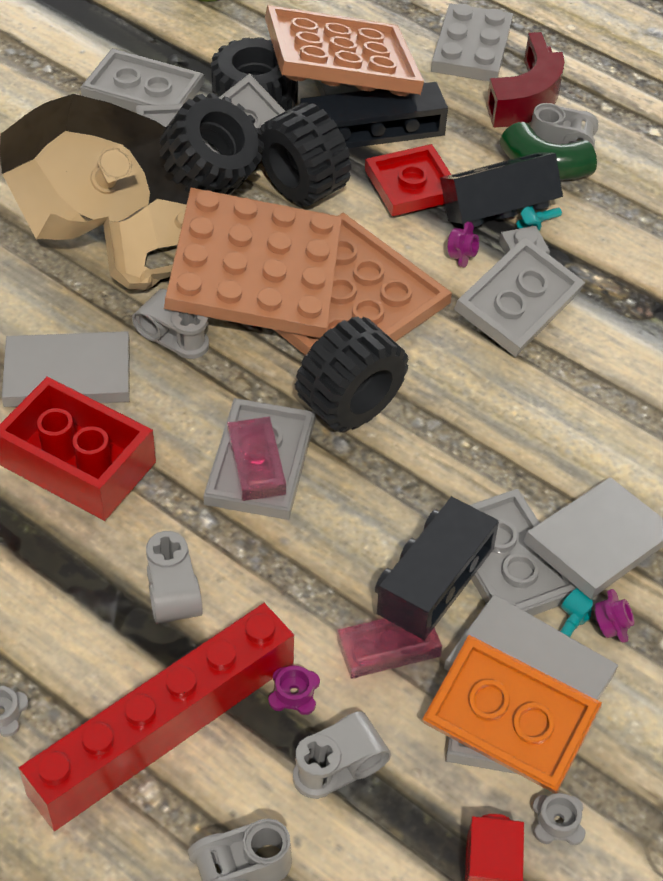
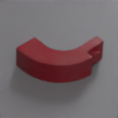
(516, 97)

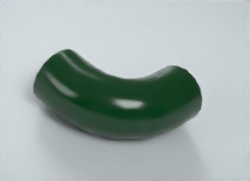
(573, 159)

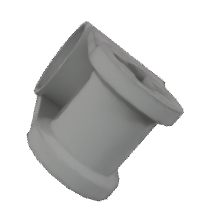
(563, 124)
(172, 329)
(171, 578)
(339, 755)
(236, 854)

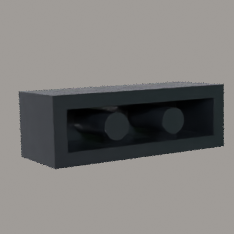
(502, 188)
(436, 567)

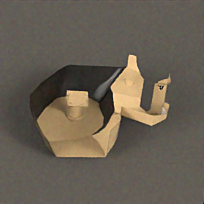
(109, 181)

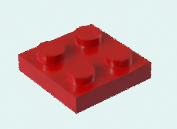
(408, 179)

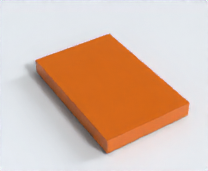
(512, 713)

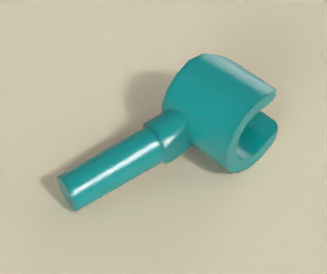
(533, 218)
(579, 609)

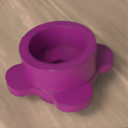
(463, 244)
(614, 616)
(294, 677)

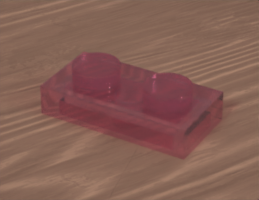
(256, 458)
(383, 646)

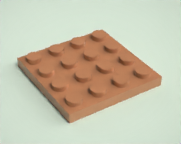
(342, 51)
(254, 263)
(377, 285)

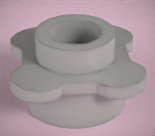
(13, 704)
(560, 805)

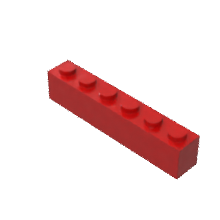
(156, 716)

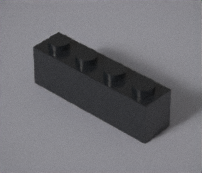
(383, 117)

